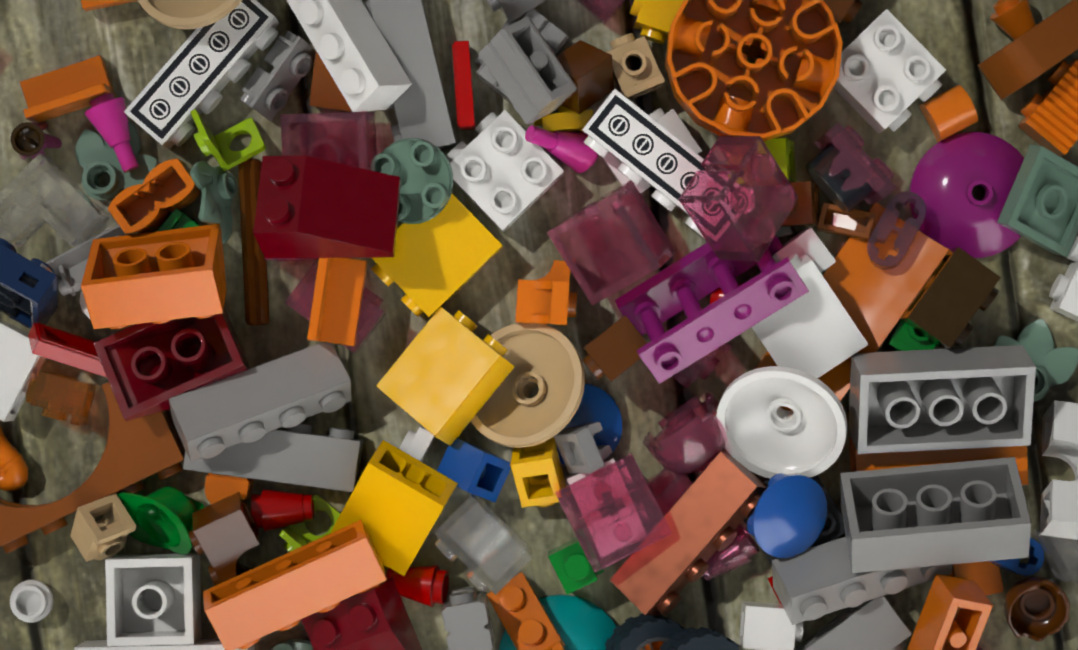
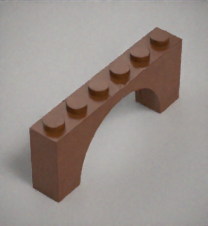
(132, 454)

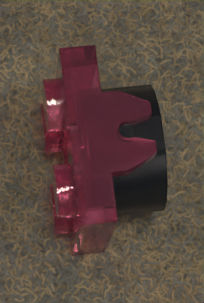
(847, 171)

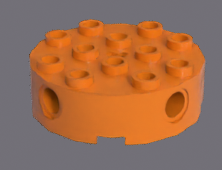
(758, 99)

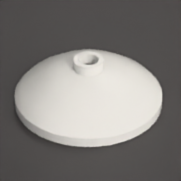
(780, 440)

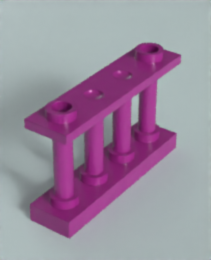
(708, 328)

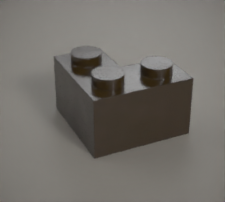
(952, 298)

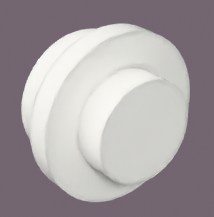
(31, 601)

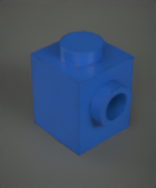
(475, 469)

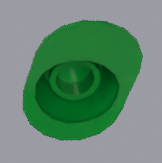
(162, 518)

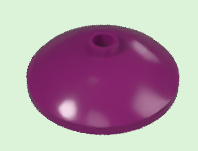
(946, 183)

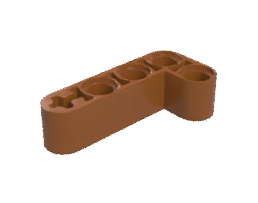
(1033, 52)

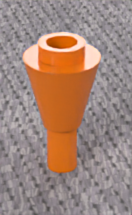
(1013, 17)

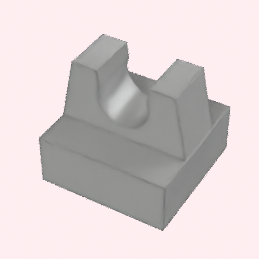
(580, 449)

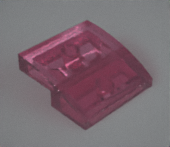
(613, 513)

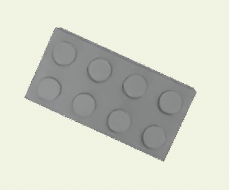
(941, 399)
(934, 515)

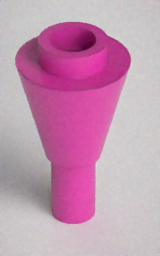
(112, 124)
(565, 146)

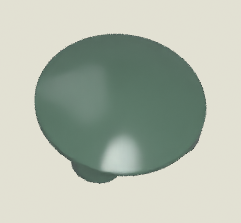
(423, 175)

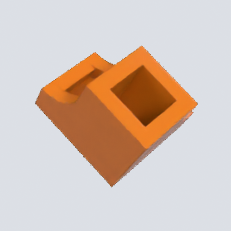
(547, 298)

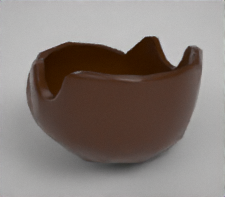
(1036, 608)

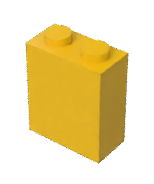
(437, 257)
(446, 374)
(397, 504)

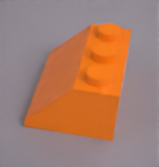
(155, 277)

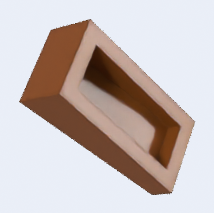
(852, 224)

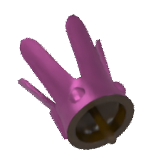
(30, 139)

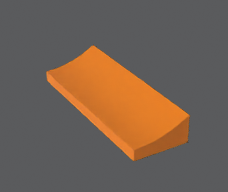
(874, 295)

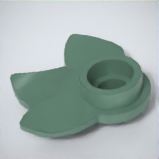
(98, 158)
(217, 194)
(1052, 364)

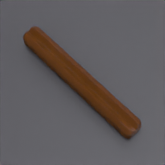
(254, 263)

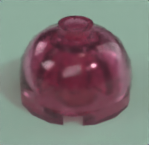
(688, 436)

